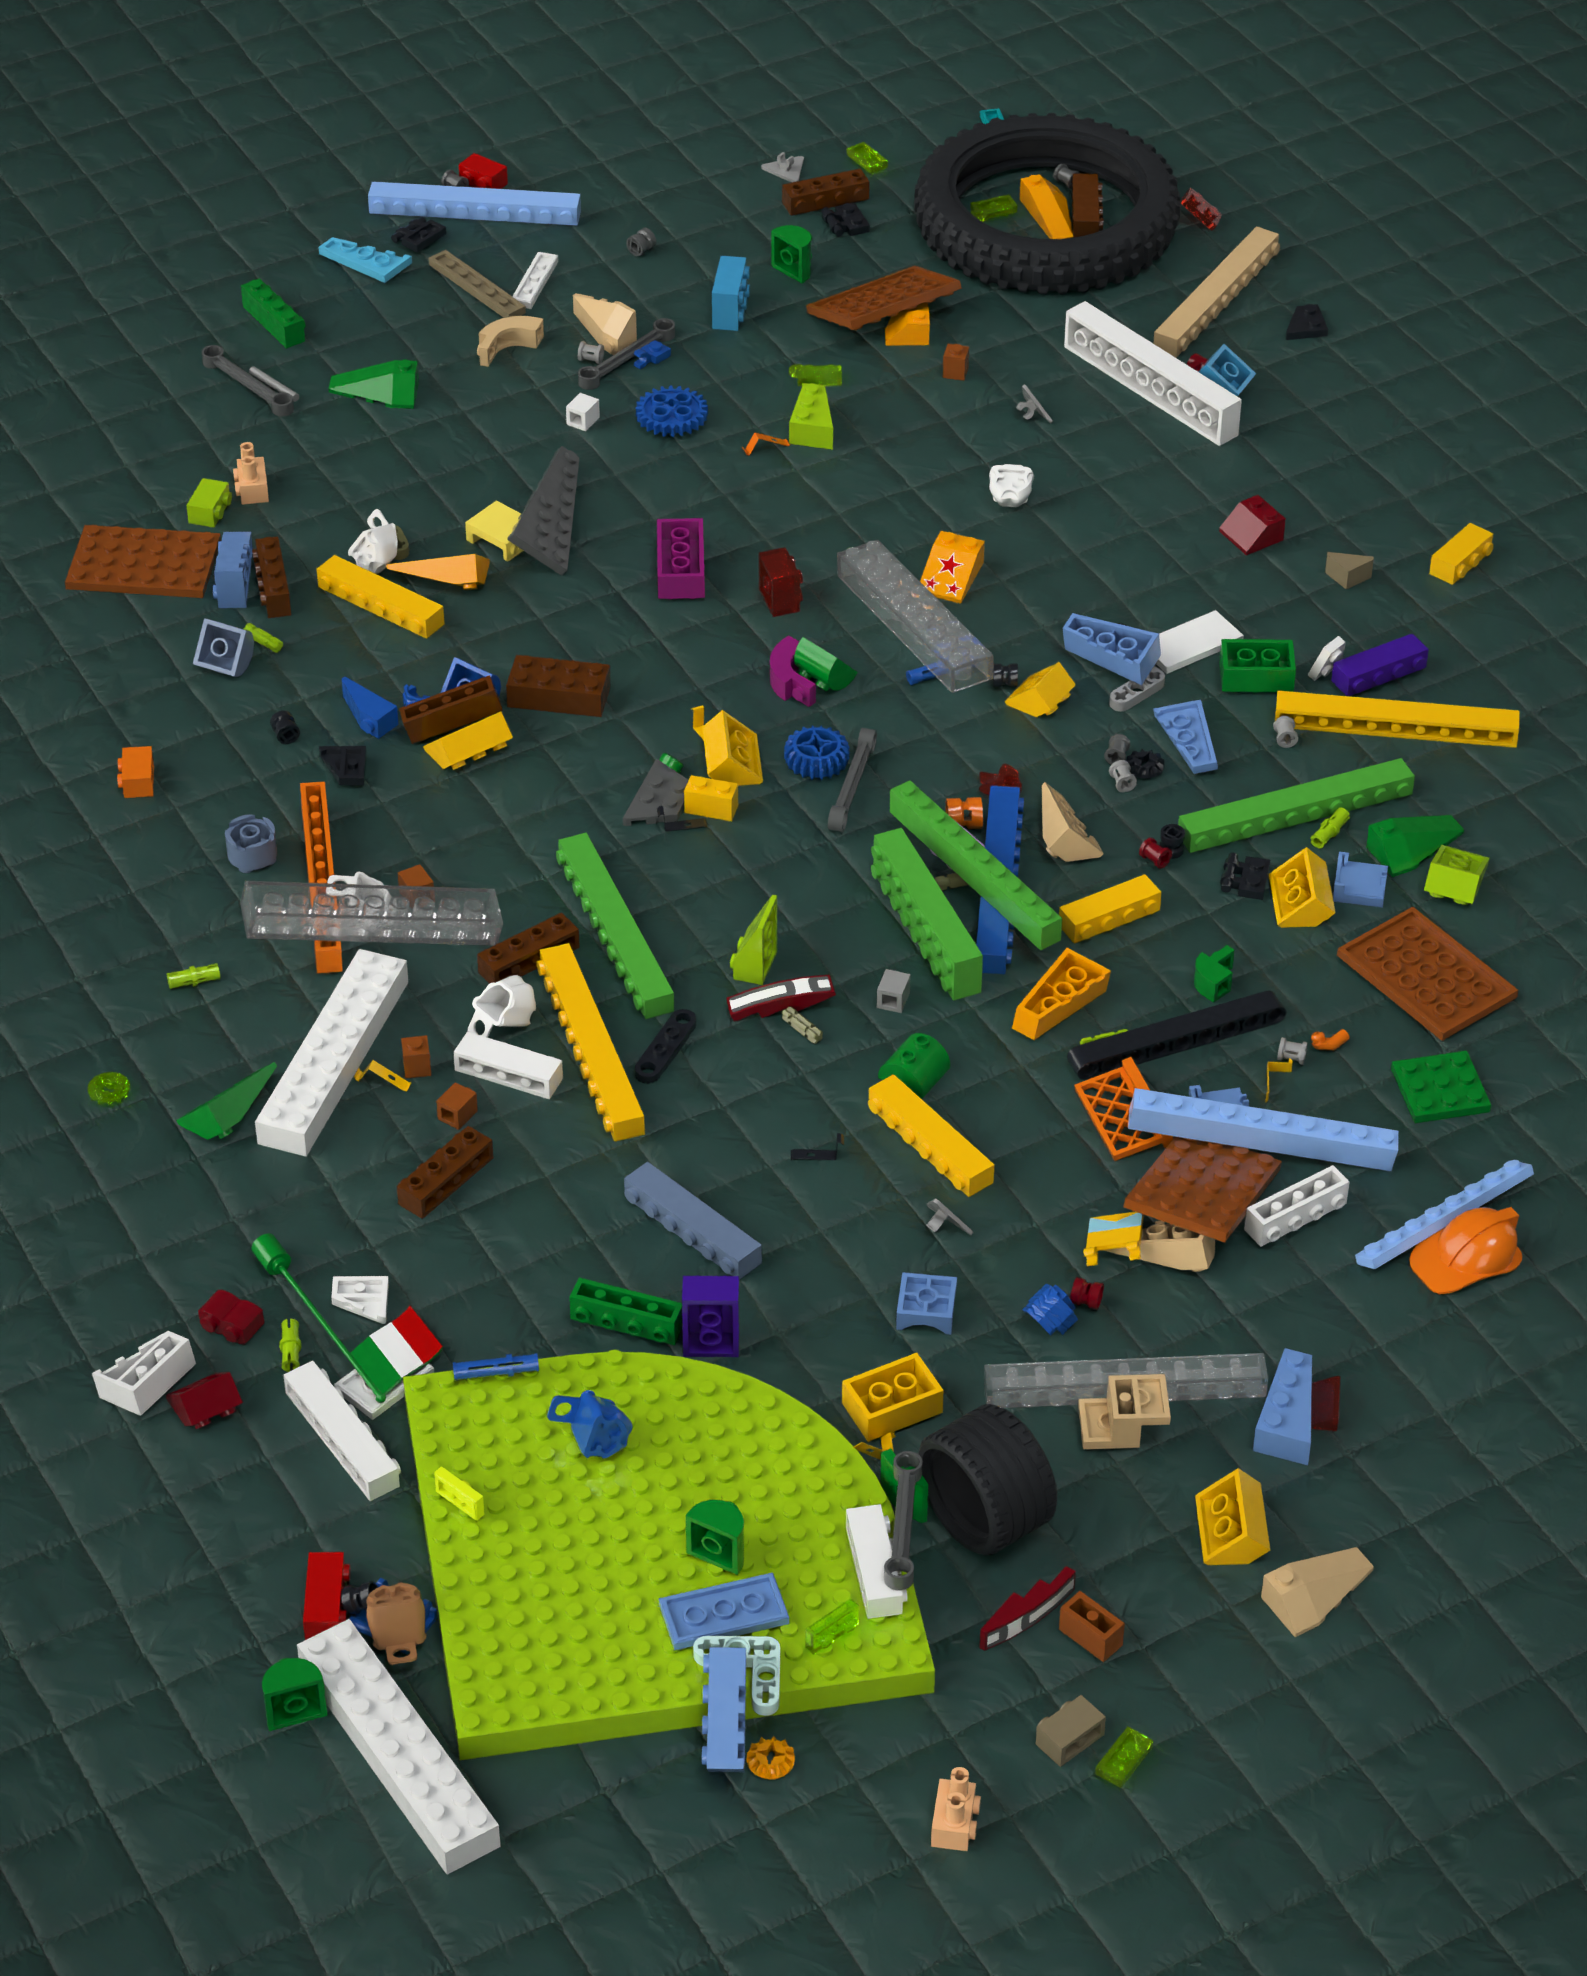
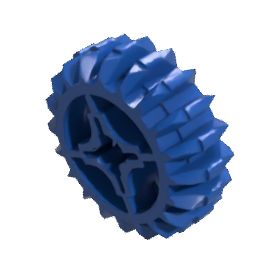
(816, 752)

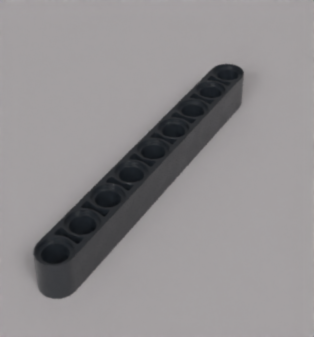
(1177, 1034)

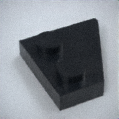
(1307, 323)
(345, 763)

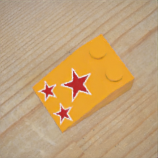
(953, 566)

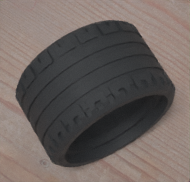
(988, 1479)

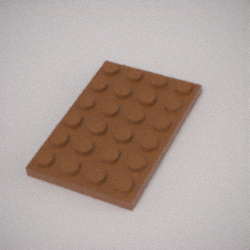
(884, 297)
(143, 561)
(1427, 973)
(1203, 1186)

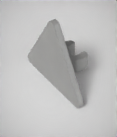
(785, 168)
(1032, 404)
(944, 1213)

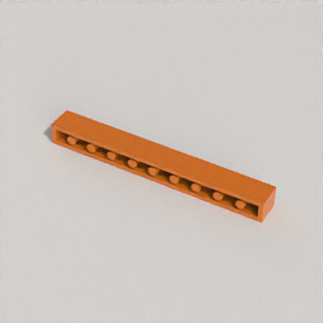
(319, 862)

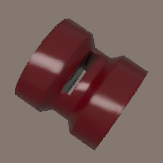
(1087, 1293)

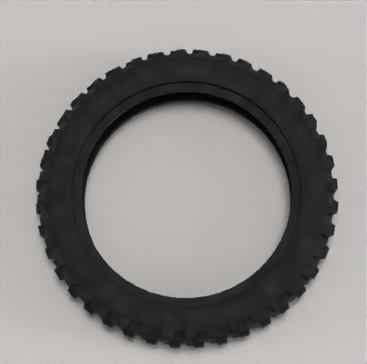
(1037, 262)

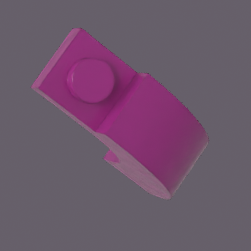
(783, 677)

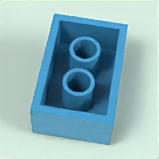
(730, 293)

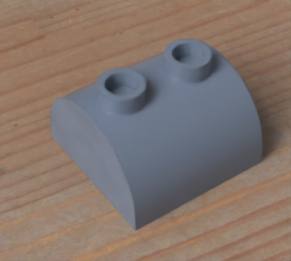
(224, 648)

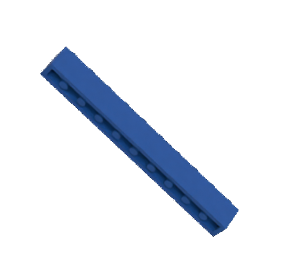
(1001, 842)

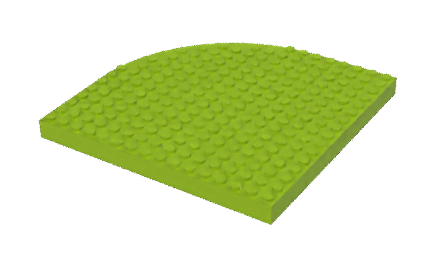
(561, 1580)

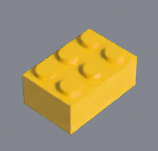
(892, 1396)

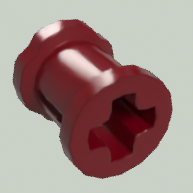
(1156, 853)

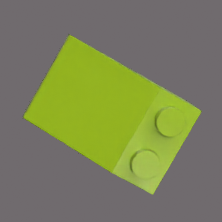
(1456, 875)
(757, 947)

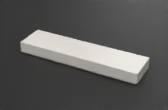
(535, 278)

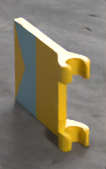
(1113, 1233)

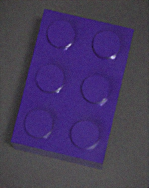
(710, 1316)

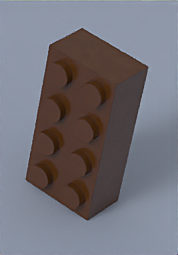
(558, 685)

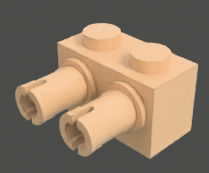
(250, 476)
(954, 1812)

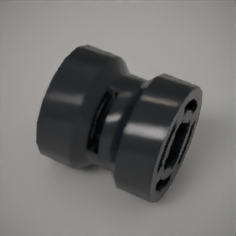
(1000, 675)
(285, 727)
(1172, 837)
(355, 1597)

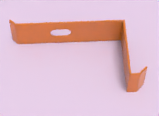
(756, 436)

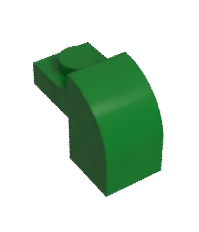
(1213, 973)

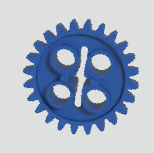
(671, 411)

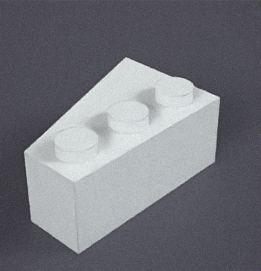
(146, 1375)

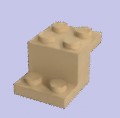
(1128, 1406)

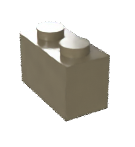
(1070, 1730)

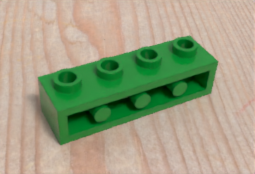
(273, 313)
(626, 1311)

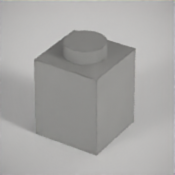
(893, 991)

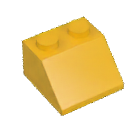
(1042, 691)

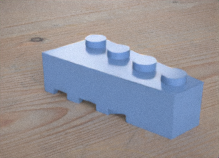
(233, 570)
(1113, 646)
(1286, 1415)
(725, 1709)

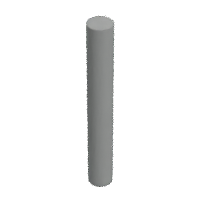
(272, 382)

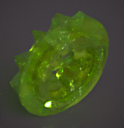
(111, 1081)

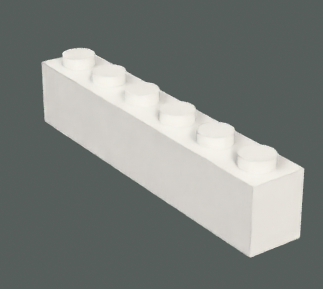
(342, 1430)

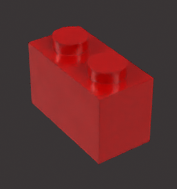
(483, 172)

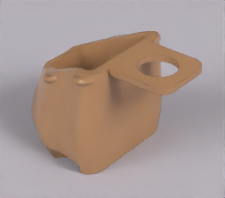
(396, 1620)

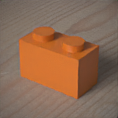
(137, 772)

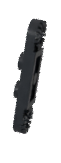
(665, 1046)

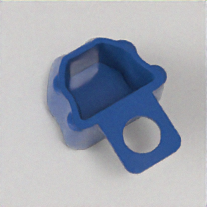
(595, 1422)

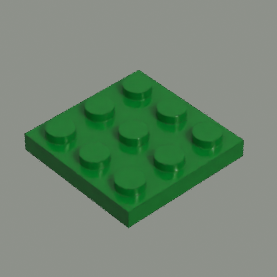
(1440, 1087)

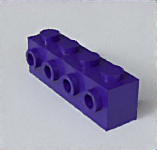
(1379, 665)

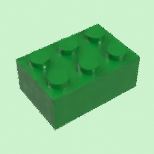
(1257, 665)

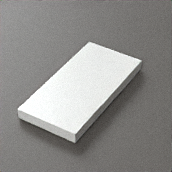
(1194, 641)

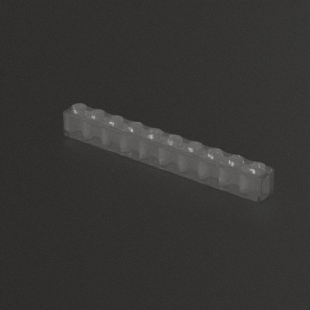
(1069, 1381)

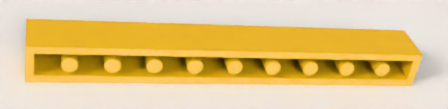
(1400, 719)
(591, 1043)

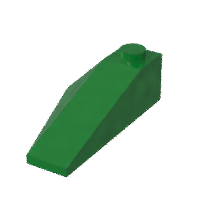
(1409, 840)
(227, 1107)

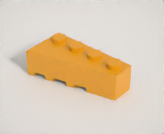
(1060, 993)

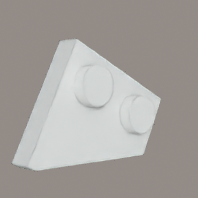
(1330, 653)
(362, 1295)

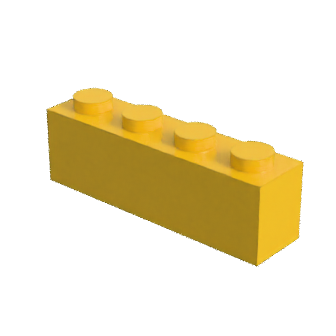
(1110, 908)

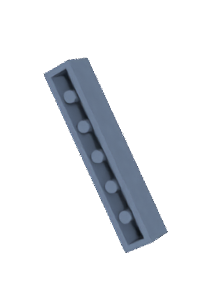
(692, 1220)

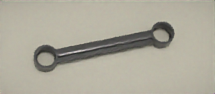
(590, 376)
(281, 402)
(839, 813)
(903, 1520)

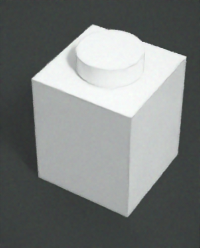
(582, 412)

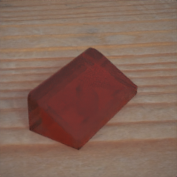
(1325, 1404)

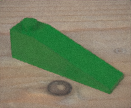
(388, 382)

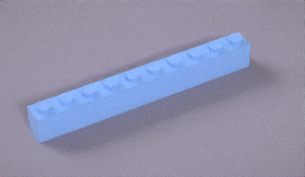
(474, 203)
(1263, 1129)

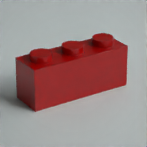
(323, 1592)

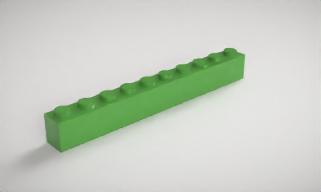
(1296, 805)
(976, 865)
(615, 926)

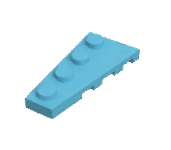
(365, 259)

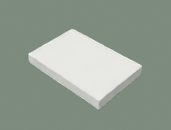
(361, 1396)

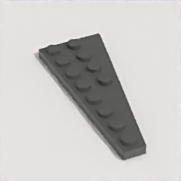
(548, 516)

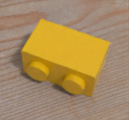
(711, 798)

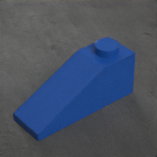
(371, 711)

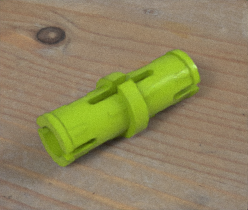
(1330, 828)
(193, 976)
(290, 1344)

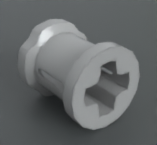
(597, 350)
(1285, 728)
(1122, 776)
(1292, 1050)

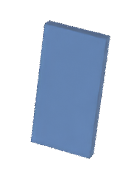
(724, 1610)

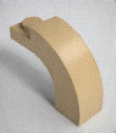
(509, 332)

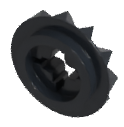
(1152, 768)

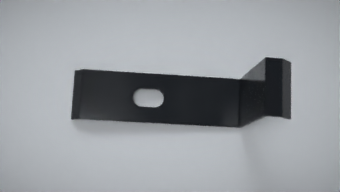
(679, 825)
(819, 1154)

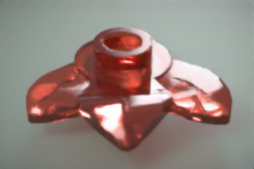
(1007, 777)

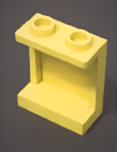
(495, 526)

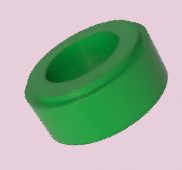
(671, 762)

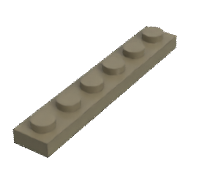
(476, 285)

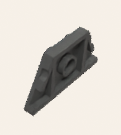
(660, 788)

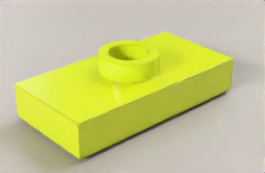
(459, 1493)

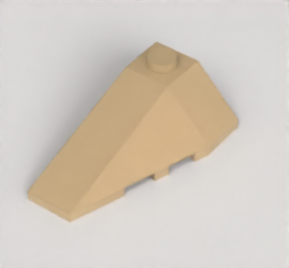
(1063, 830)
(1174, 1247)

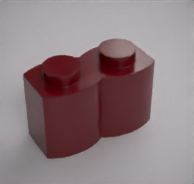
(231, 1317)

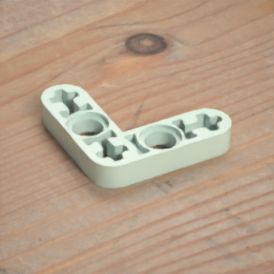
(759, 1662)

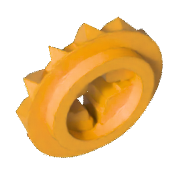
(781, 1763)

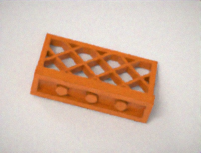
(1131, 1079)

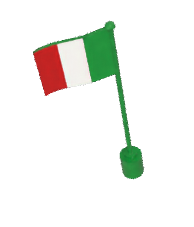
(384, 1355)

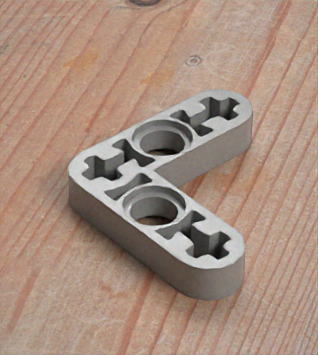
(1125, 698)

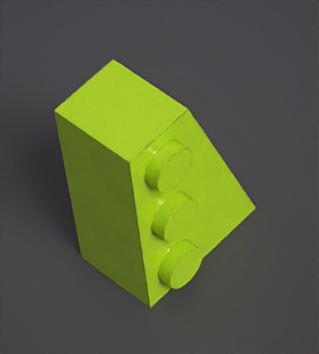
(811, 418)

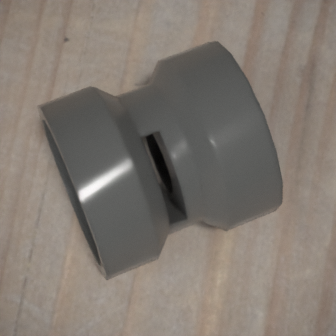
(640, 242)

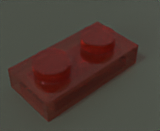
(1201, 208)

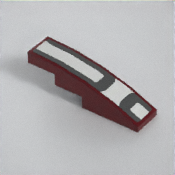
(780, 995)
(1022, 1613)

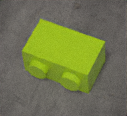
(208, 502)

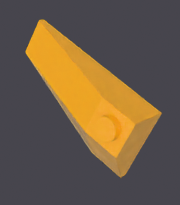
(1046, 206)
(909, 327)
(457, 570)

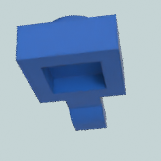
(652, 352)

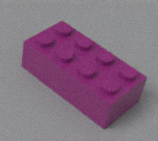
(680, 558)

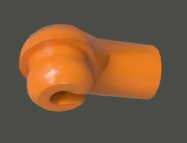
(1329, 1043)

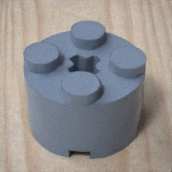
(251, 843)

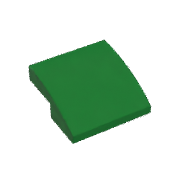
(890, 1485)

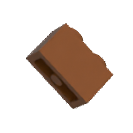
(1091, 1626)

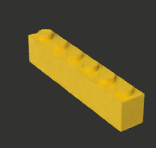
(380, 596)
(931, 1135)

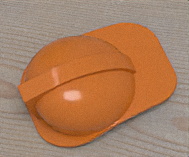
(1468, 1250)

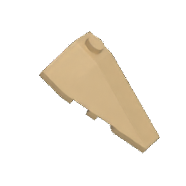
(606, 321)
(1310, 1588)

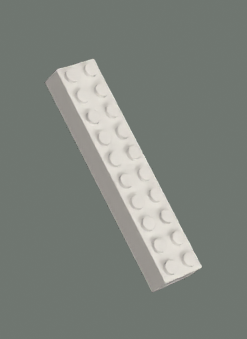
(1152, 373)
(331, 1053)
(401, 1748)

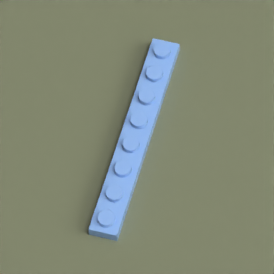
(1438, 1217)

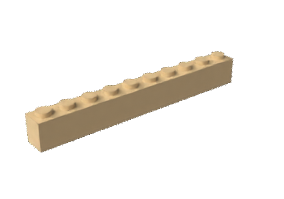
(1216, 291)

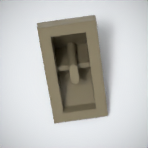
(1349, 568)

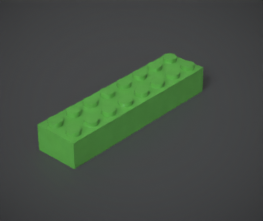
(927, 914)

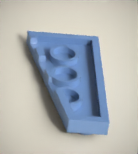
(1190, 734)

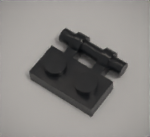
(846, 219)
(419, 234)
(1253, 878)

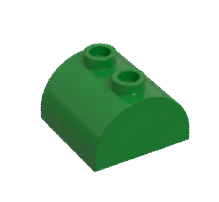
(792, 251)
(822, 666)
(917, 1063)
(716, 1534)
(293, 1693)

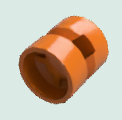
(955, 809)

